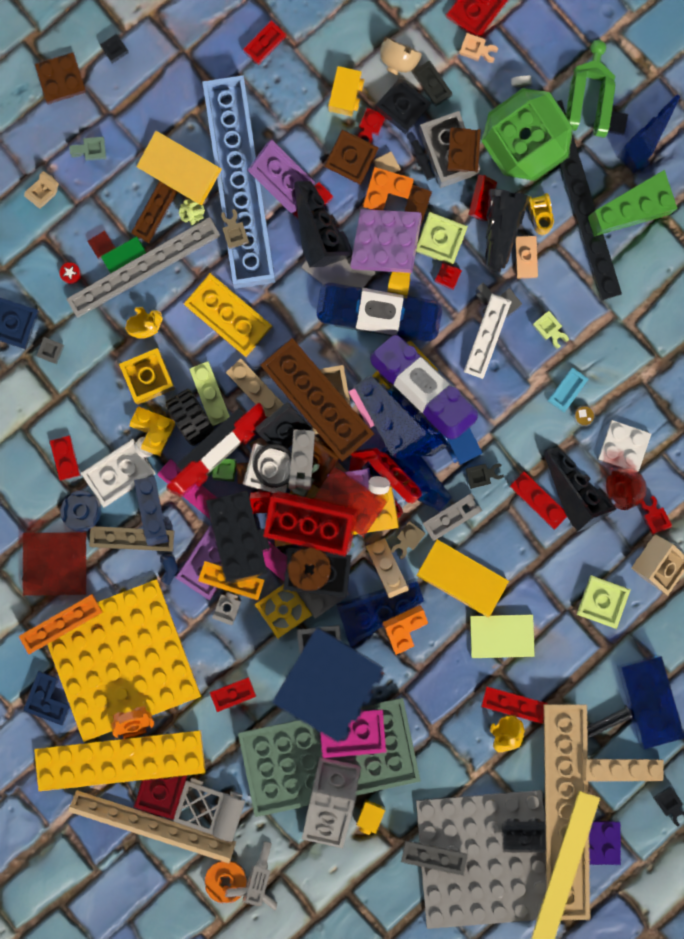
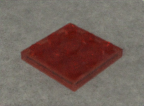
(55, 563)

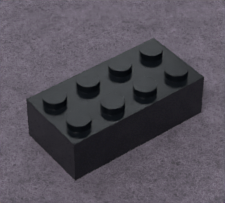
(236, 537)

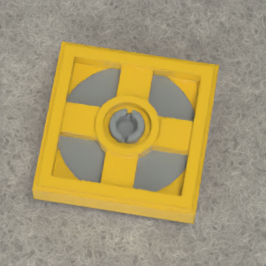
(283, 610)

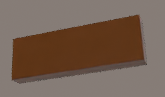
(154, 212)

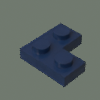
(41, 702)

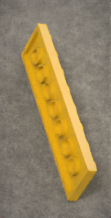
(120, 760)

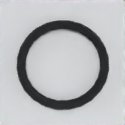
(255, 465)

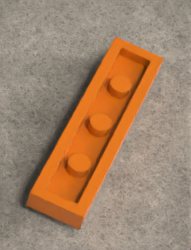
(60, 624)

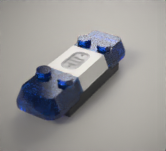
(379, 312)

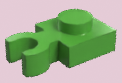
(224, 471)

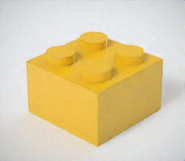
(147, 376)

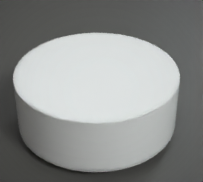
(521, 81)
(378, 485)

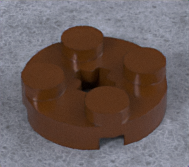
(308, 581)

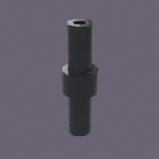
(422, 160)

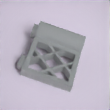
(226, 814)

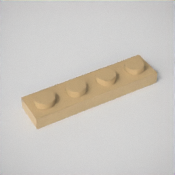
(622, 770)

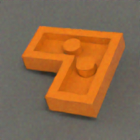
(381, 184)
(400, 626)

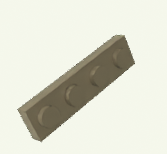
(126, 539)

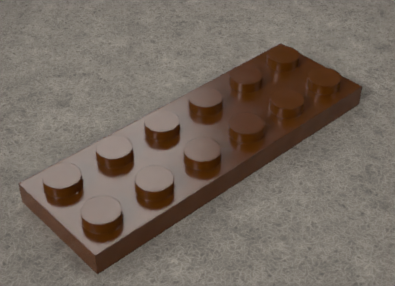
(317, 399)

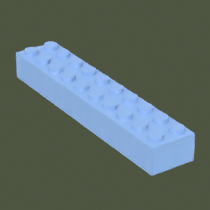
(238, 188)

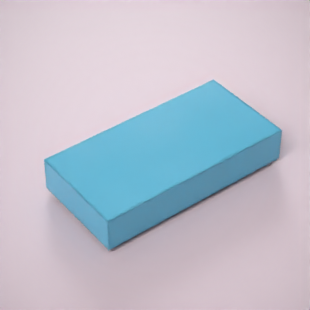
(567, 389)

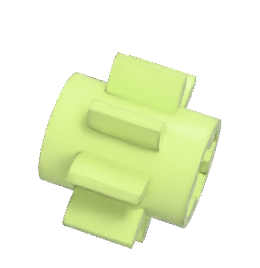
(191, 211)

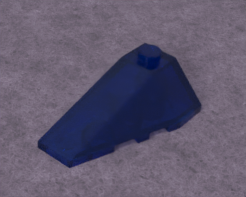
(642, 145)
(416, 468)

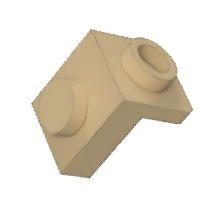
(42, 190)

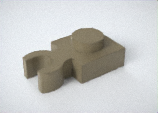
(234, 232)
(409, 537)

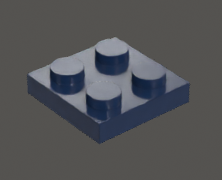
(16, 323)

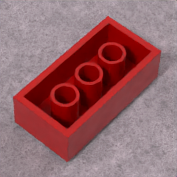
(310, 523)

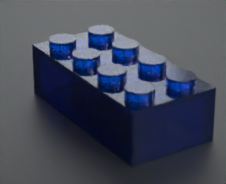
(651, 701)

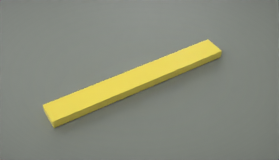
(565, 866)

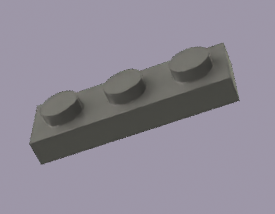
(434, 857)

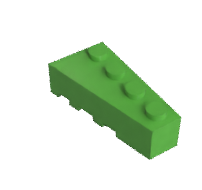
(641, 204)

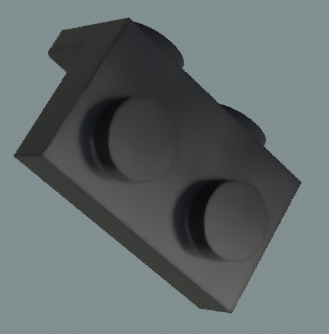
(523, 836)

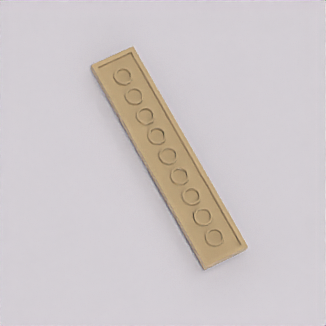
(563, 771)

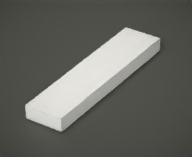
(487, 336)

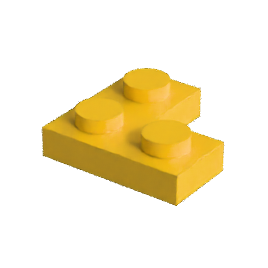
(157, 428)

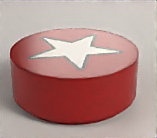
(70, 273)

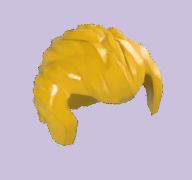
(143, 323)
(507, 733)

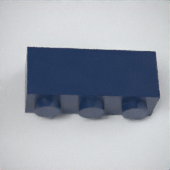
(151, 511)

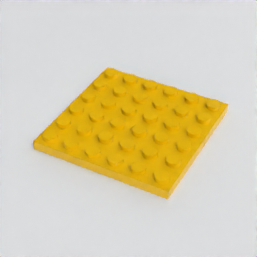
(124, 661)

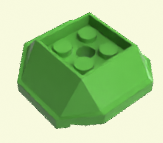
(548, 140)

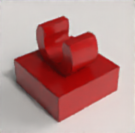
(448, 276)

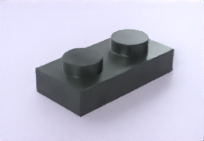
(432, 83)

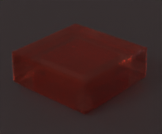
(101, 244)

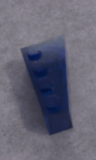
(368, 612)

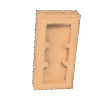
(526, 257)

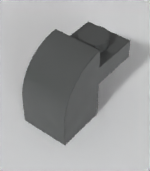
(484, 294)

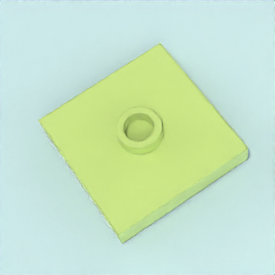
(441, 238)
(603, 602)

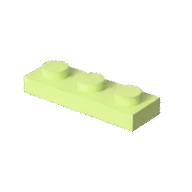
(209, 393)

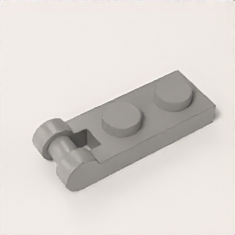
(302, 458)
(451, 517)

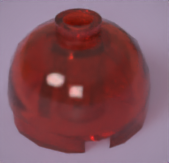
(626, 488)

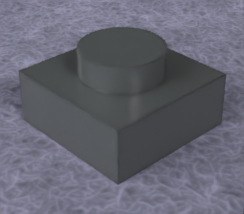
(50, 350)

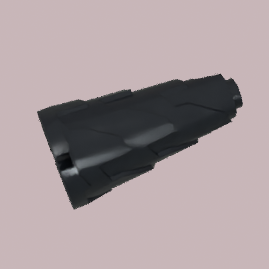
(504, 218)

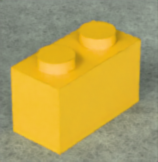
(345, 91)

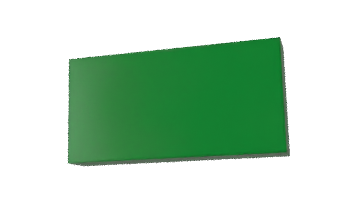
(123, 254)

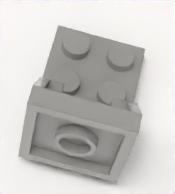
(331, 802)

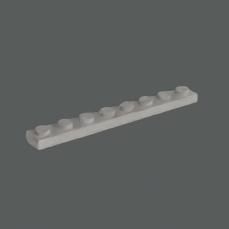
(143, 267)

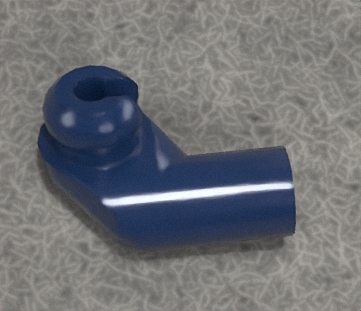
(170, 568)

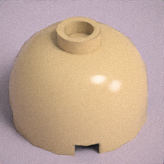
(398, 56)

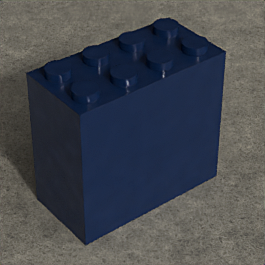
(329, 685)

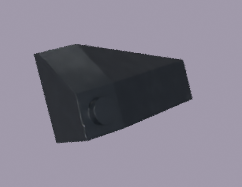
(319, 235)
(579, 498)

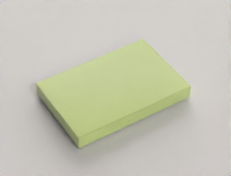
(502, 636)

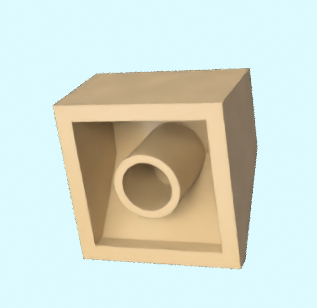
(660, 564)

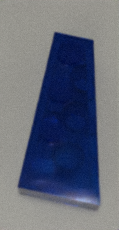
(394, 422)

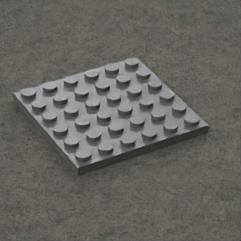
(495, 883)

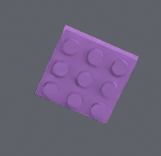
(386, 241)

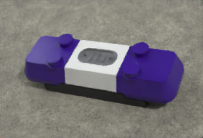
(423, 388)

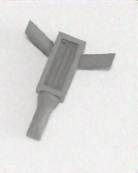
(256, 885)

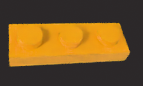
(213, 575)

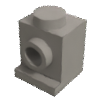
(223, 616)

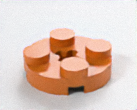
(132, 723)
(213, 880)

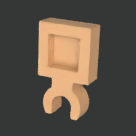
(474, 47)

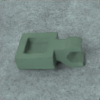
(92, 149)

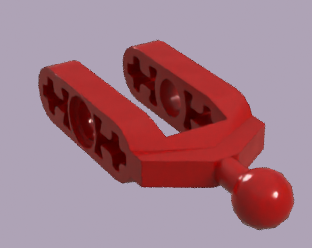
(390, 470)

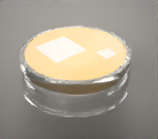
(584, 416)

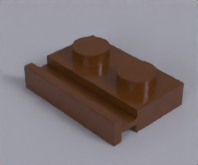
(464, 150)

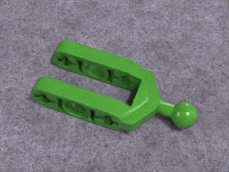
(596, 71)

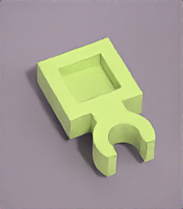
(548, 327)

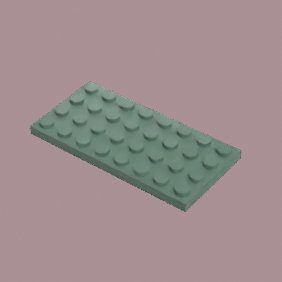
(285, 760)

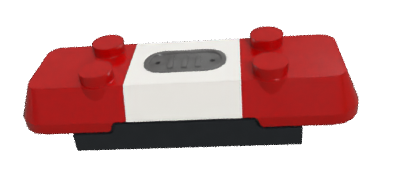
(214, 449)

